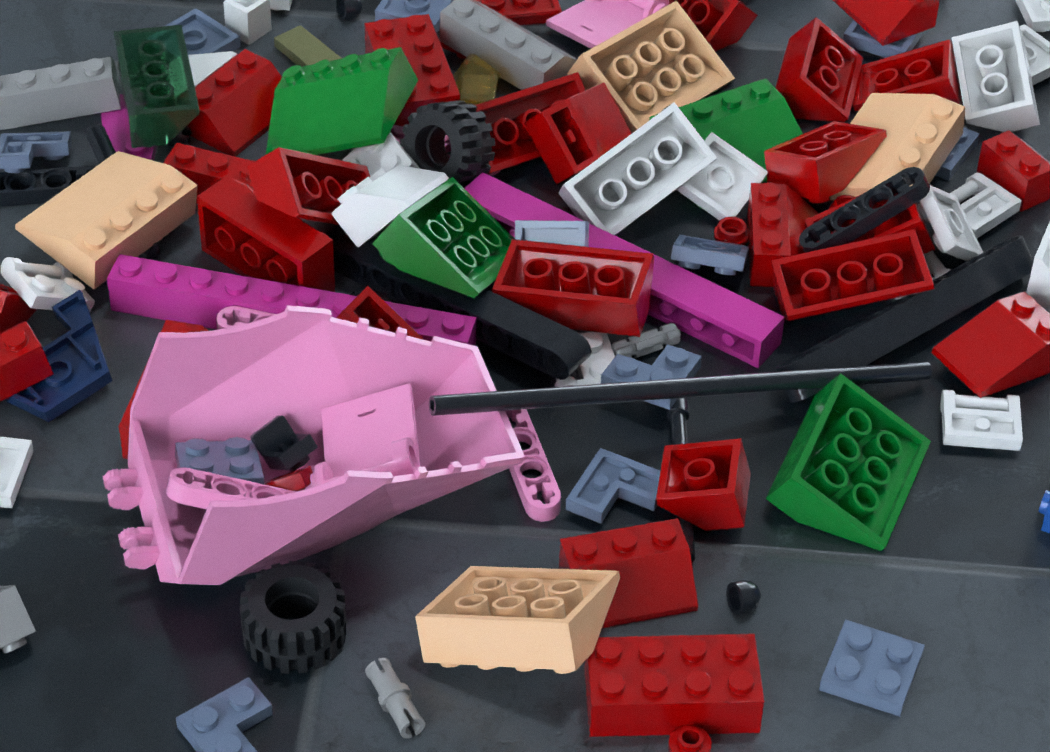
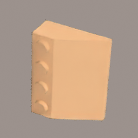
(654, 66)
(918, 132)
(111, 212)
(517, 618)

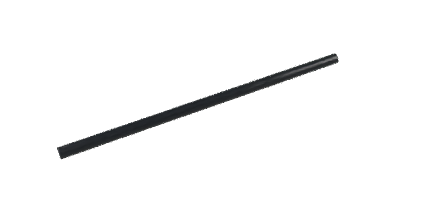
(673, 388)

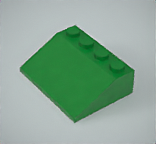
(340, 102)
(745, 118)
(447, 241)
(849, 466)

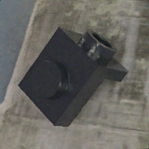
(281, 446)

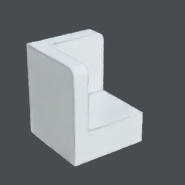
(249, 21)

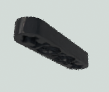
(38, 184)
(866, 216)

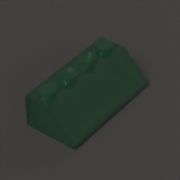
(155, 83)

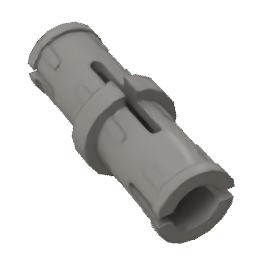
(395, 698)

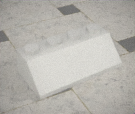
(638, 172)

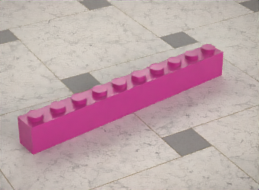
(199, 294)
(676, 294)

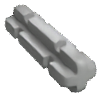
(648, 341)

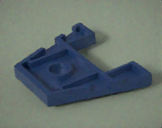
(75, 361)

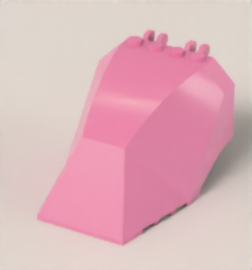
(292, 367)

